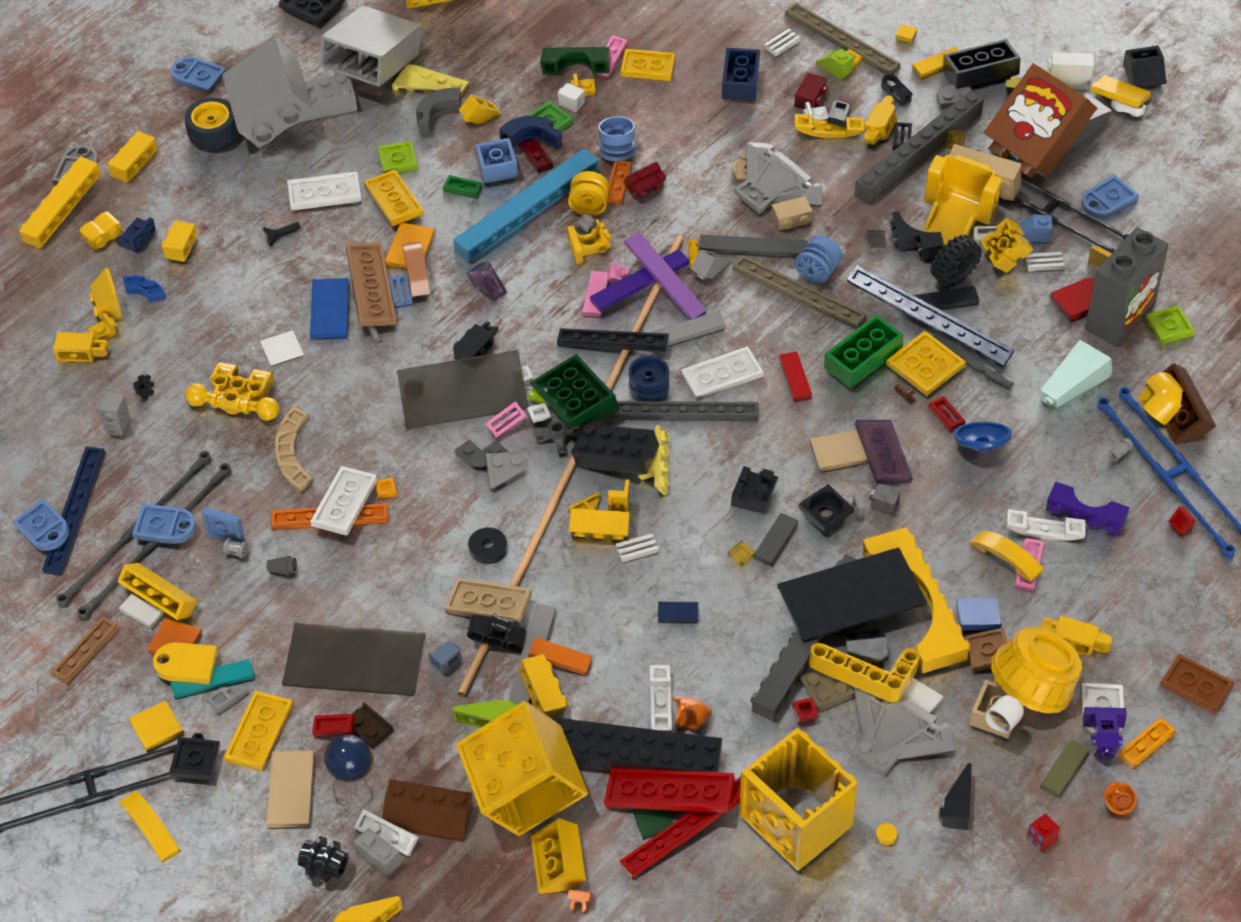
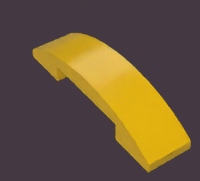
(818, 128)
(1008, 551)
(150, 825)

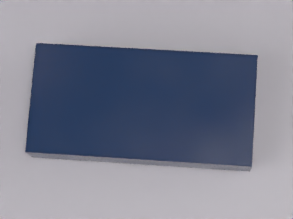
(677, 611)

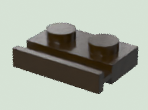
(370, 726)

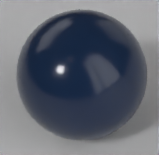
(347, 757)

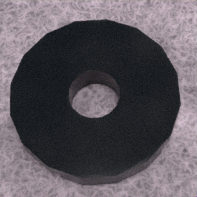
(483, 536)

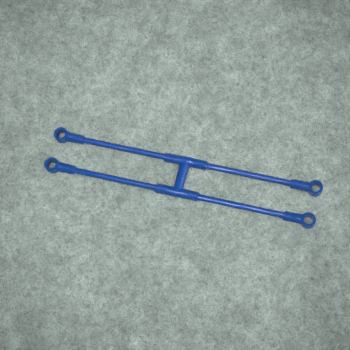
(1166, 475)

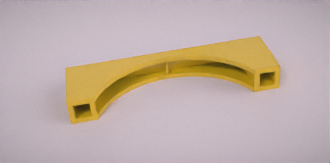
(944, 640)

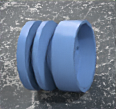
(617, 138)
(818, 259)

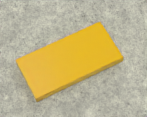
(393, 197)
(258, 731)

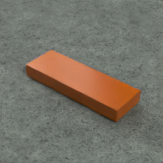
(616, 182)
(561, 656)

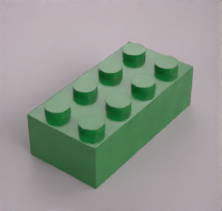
(863, 351)

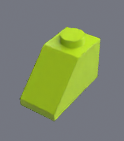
(837, 63)

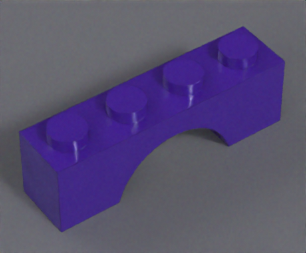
(1107, 517)

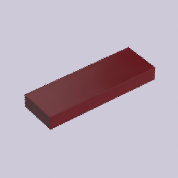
(536, 155)

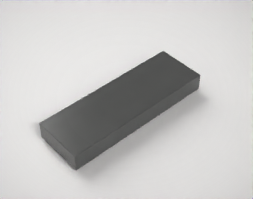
(775, 539)

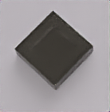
(876, 239)

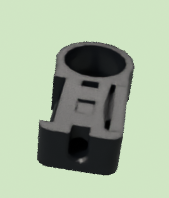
(898, 90)

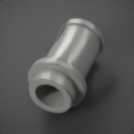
(1125, 446)

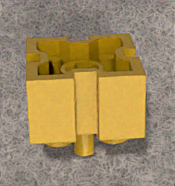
(1006, 245)

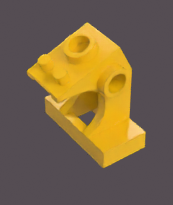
(598, 236)

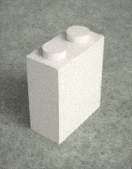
(1072, 69)

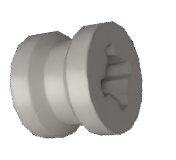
(585, 224)

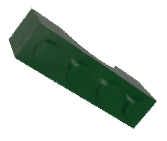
(558, 58)

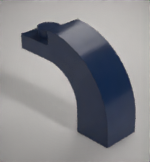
(531, 127)

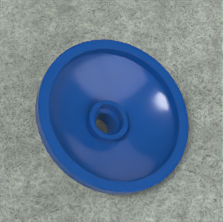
(982, 435)

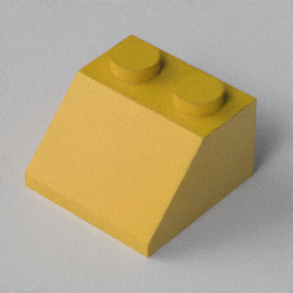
(104, 296)

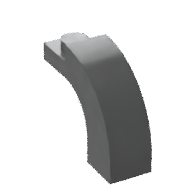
(436, 103)

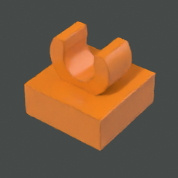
(579, 896)

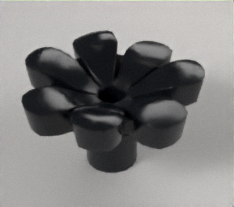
(143, 386)

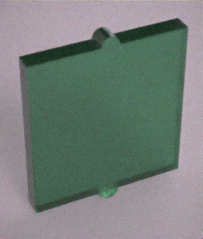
(651, 821)

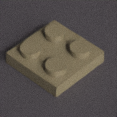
(825, 689)

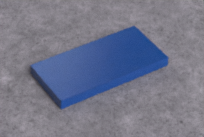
(329, 308)

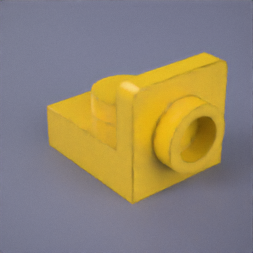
(586, 84)
(103, 329)

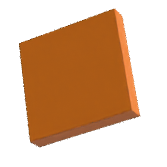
(171, 632)

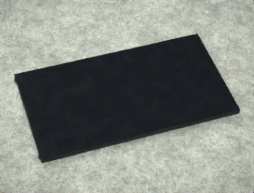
(851, 594)

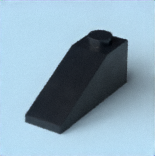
(957, 802)

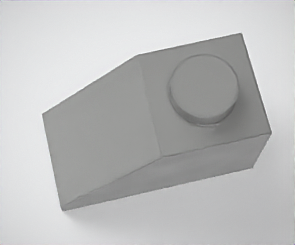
(708, 264)

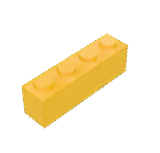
(157, 591)

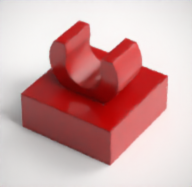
(1181, 520)

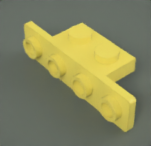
(659, 466)

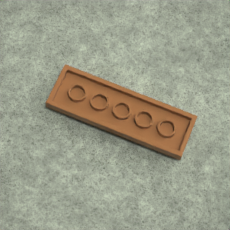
(370, 284)

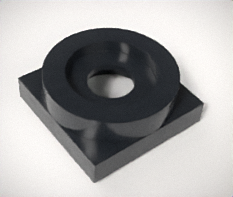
(826, 498)

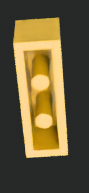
(132, 156)
(599, 523)
(542, 686)

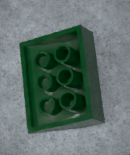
(576, 392)

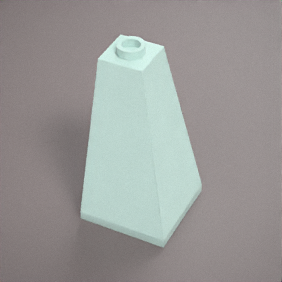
(1076, 374)

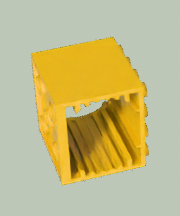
(793, 764)
(521, 769)

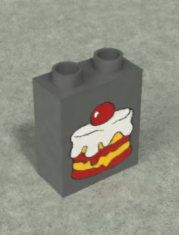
(1126, 286)

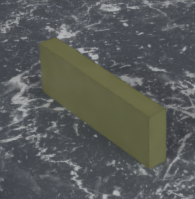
(1064, 768)

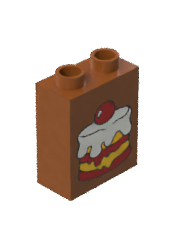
(1039, 122)

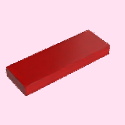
(795, 376)

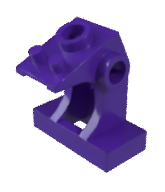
(1105, 741)

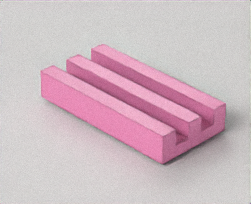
(493, 429)

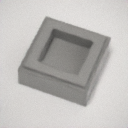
(858, 505)

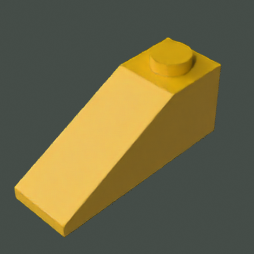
(371, 912)

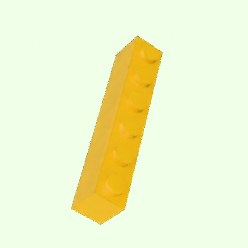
(59, 202)

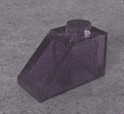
(487, 281)

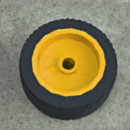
(210, 123)

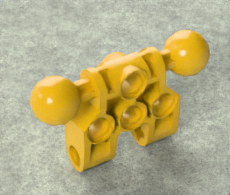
(236, 393)

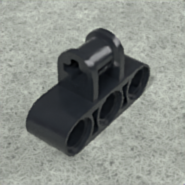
(497, 632)

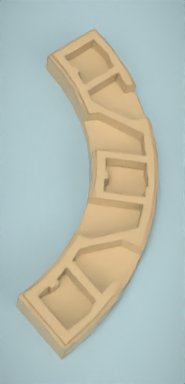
(285, 450)

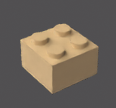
(987, 697)

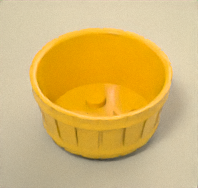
(1038, 669)

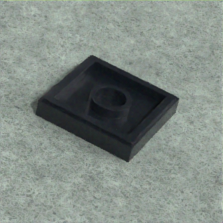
(194, 758)

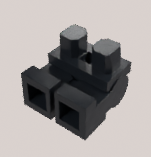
(754, 489)

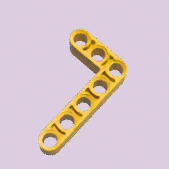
(864, 676)

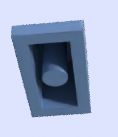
(1037, 228)

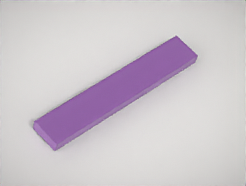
(665, 276)

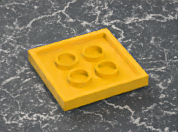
(925, 363)

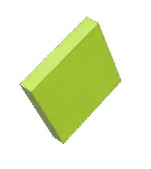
(397, 157)
(1169, 324)

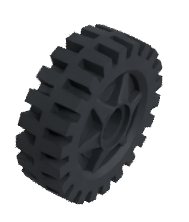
(956, 260)

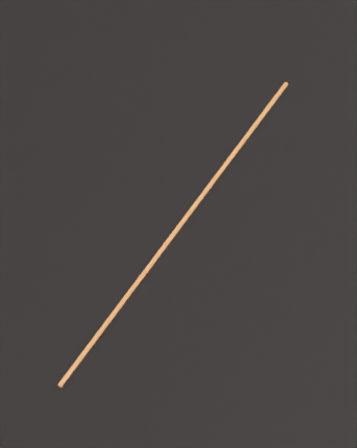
(563, 481)

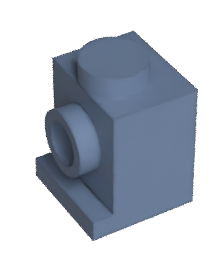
(445, 657)

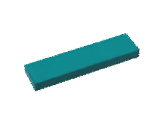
(221, 677)

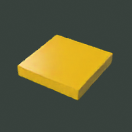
(156, 726)

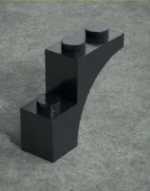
(908, 237)

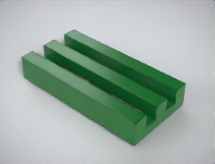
(461, 186)

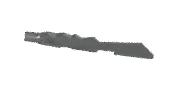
(975, 361)

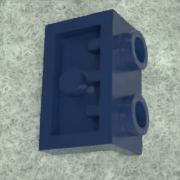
(136, 234)

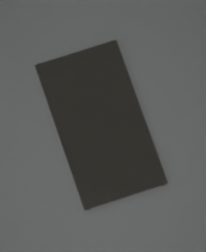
(461, 389)
(354, 659)

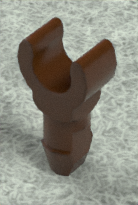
(906, 393)

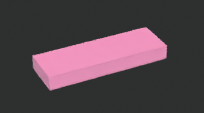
(617, 46)
(597, 282)
(1034, 548)

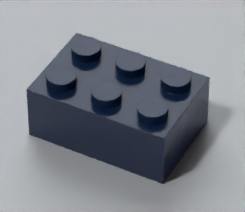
(741, 74)

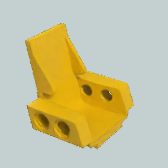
(960, 195)

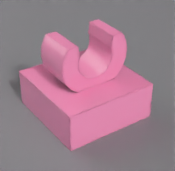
(616, 273)

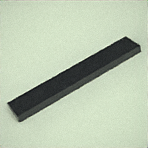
(613, 339)

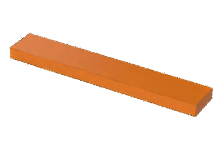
(301, 517)

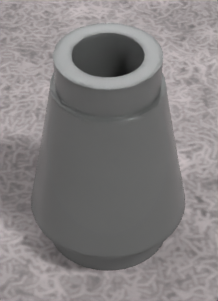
(283, 565)

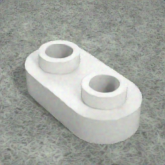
(1120, 107)

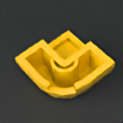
(1161, 397)

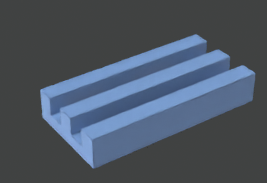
(398, 279)

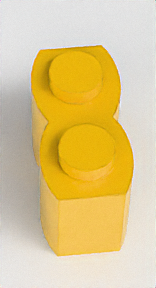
(101, 230)

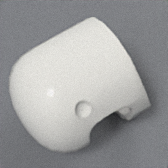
(1010, 709)

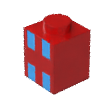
(1043, 832)

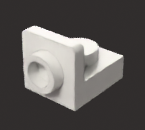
(817, 113)

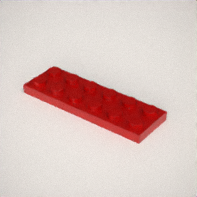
(669, 790)

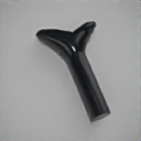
(274, 233)

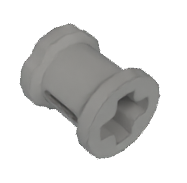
(235, 548)

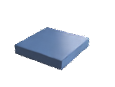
(223, 525)

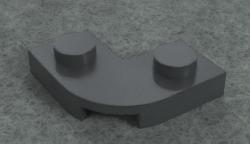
(474, 456)

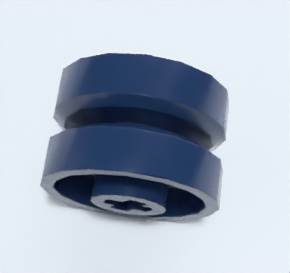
(649, 378)

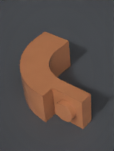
(416, 268)

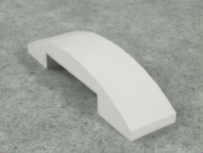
(535, 411)
(1045, 529)
(660, 697)

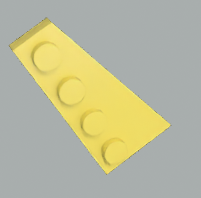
(426, 80)

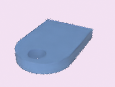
(197, 73)
(1109, 197)
(41, 524)
(163, 524)

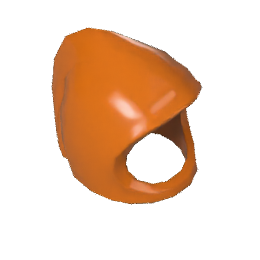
(691, 713)

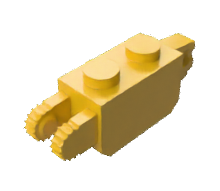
(881, 121)
(1081, 635)

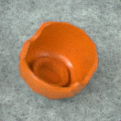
(1120, 798)

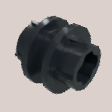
(323, 859)

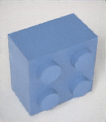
(496, 160)

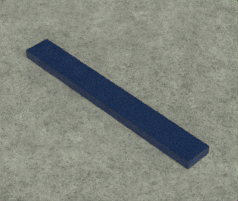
(75, 508)

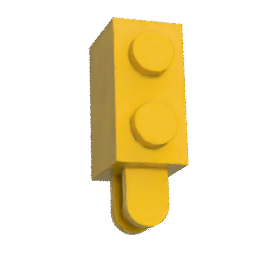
(78, 347)

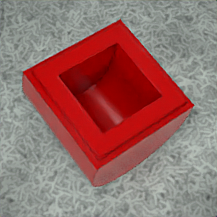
(804, 710)

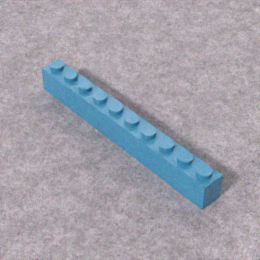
(523, 207)

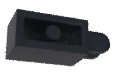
(476, 341)

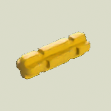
(693, 251)

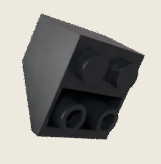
(1145, 66)

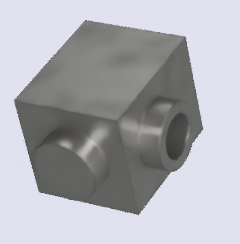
(885, 499)

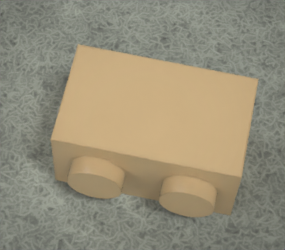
(791, 213)

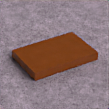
(1196, 684)

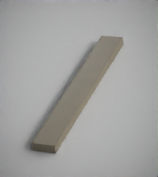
(842, 38)
(799, 292)

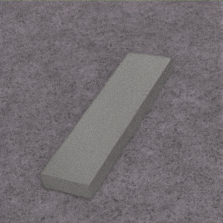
(693, 328)

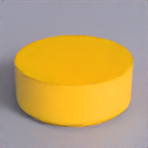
(886, 834)

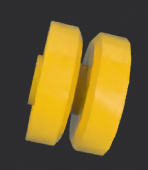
(588, 193)

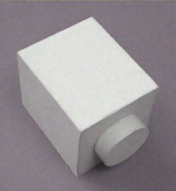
(571, 97)

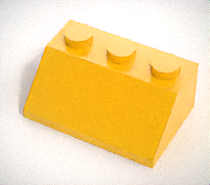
(558, 857)

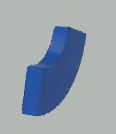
(139, 285)

